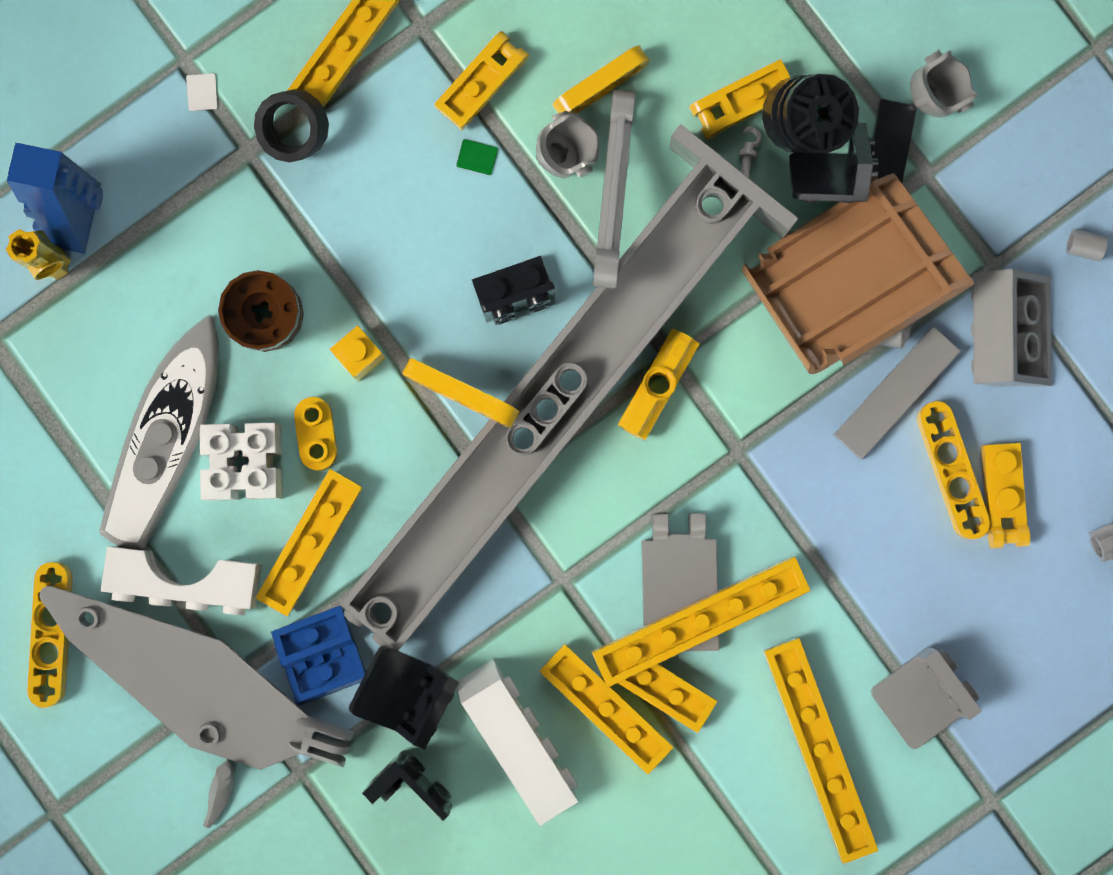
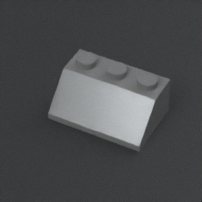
(1012, 329)

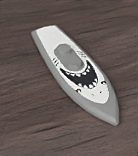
(162, 437)

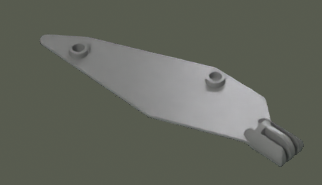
(195, 685)

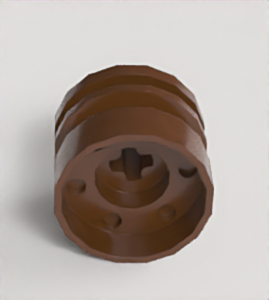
(254, 290)

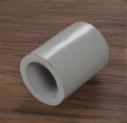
(1087, 245)

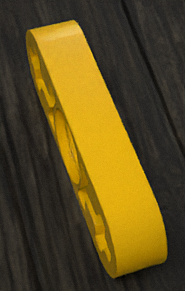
(602, 81)

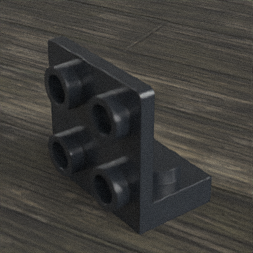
(514, 290)
(410, 771)

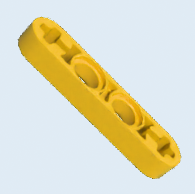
(461, 393)
(959, 467)
(43, 633)

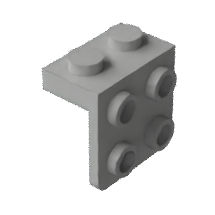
(925, 697)

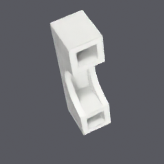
(135, 573)

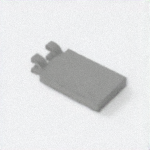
(678, 570)

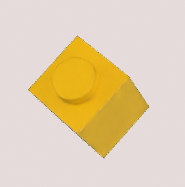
(357, 353)

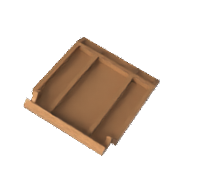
(856, 276)

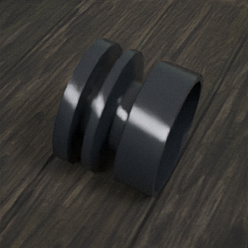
(792, 115)

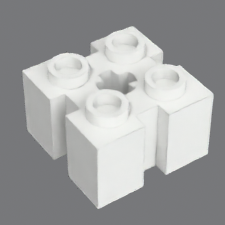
(223, 446)

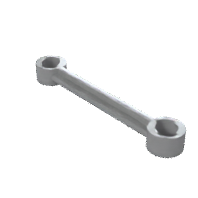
(614, 190)

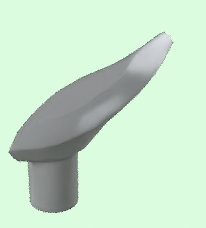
(220, 792)

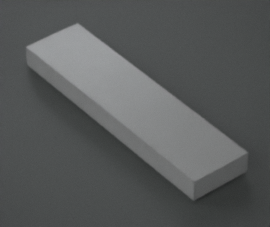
(896, 393)

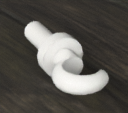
(748, 154)

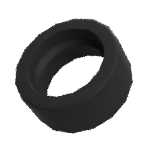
(265, 130)

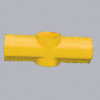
(38, 254)
(670, 363)

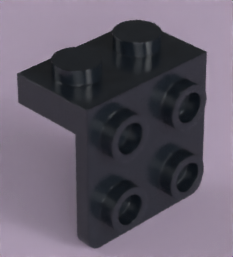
(836, 175)
(403, 695)

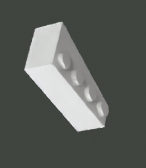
(516, 743)

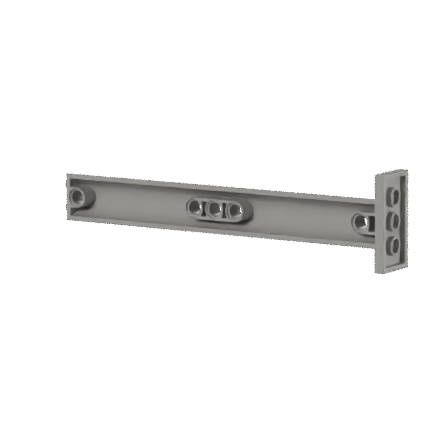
(598, 345)

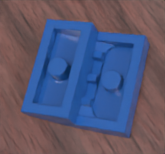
(319, 655)

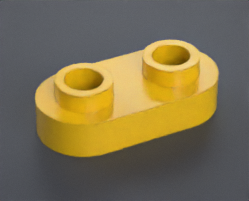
(315, 433)

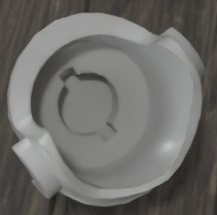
(942, 86)
(567, 146)

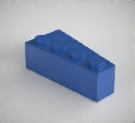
(55, 194)

